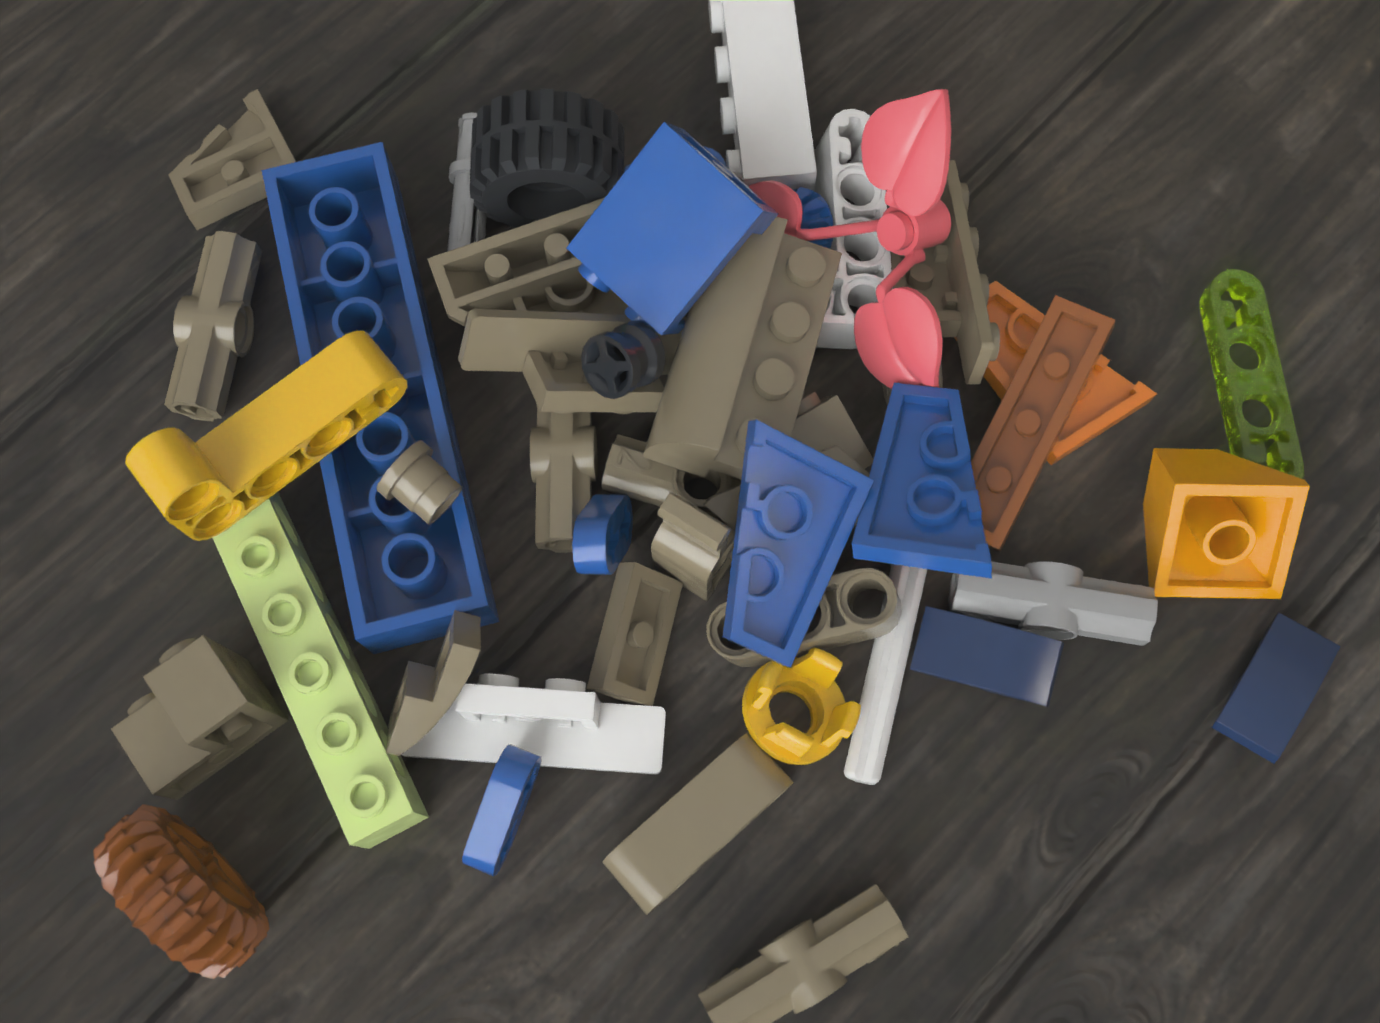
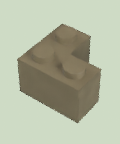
(197, 718)

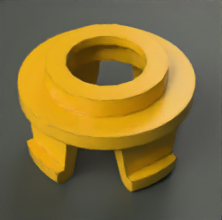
(814, 682)

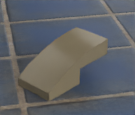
(430, 691)

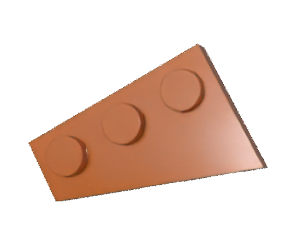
(1105, 397)

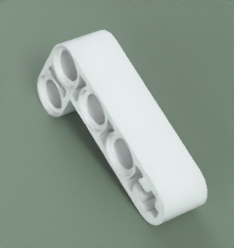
(836, 180)

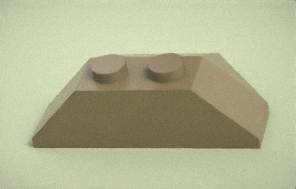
(522, 271)

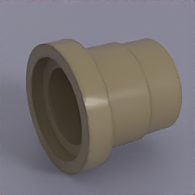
(420, 483)

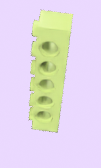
(319, 676)

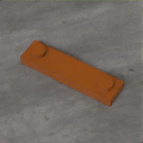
(1035, 412)

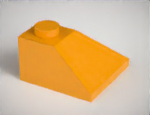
(1219, 525)

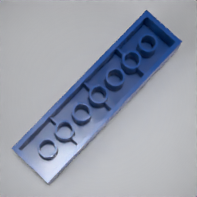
(351, 270)

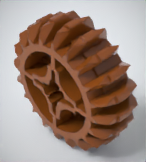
(180, 892)

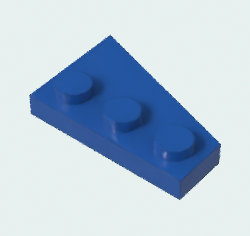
(923, 488)
(787, 539)

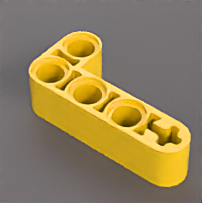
(269, 441)

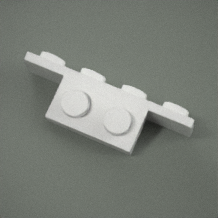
(555, 722)

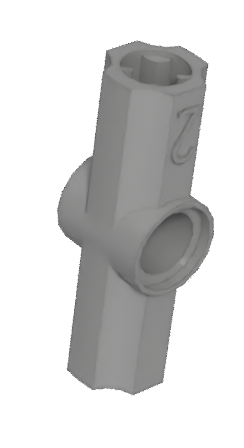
(1057, 602)

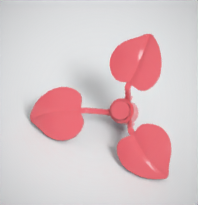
(909, 156)

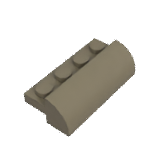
(744, 353)

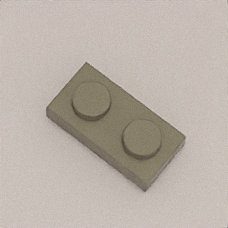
(635, 634)

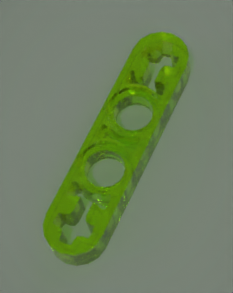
(1241, 384)

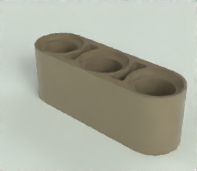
(837, 623)
(697, 823)

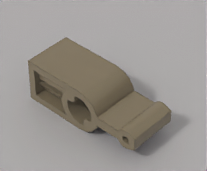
(691, 546)

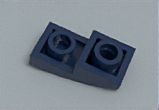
(987, 656)
(1276, 688)

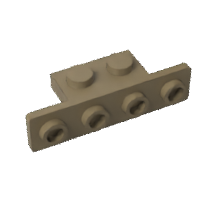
(955, 286)
(549, 355)

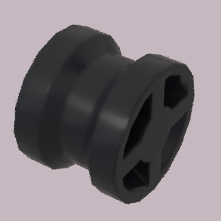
(623, 359)

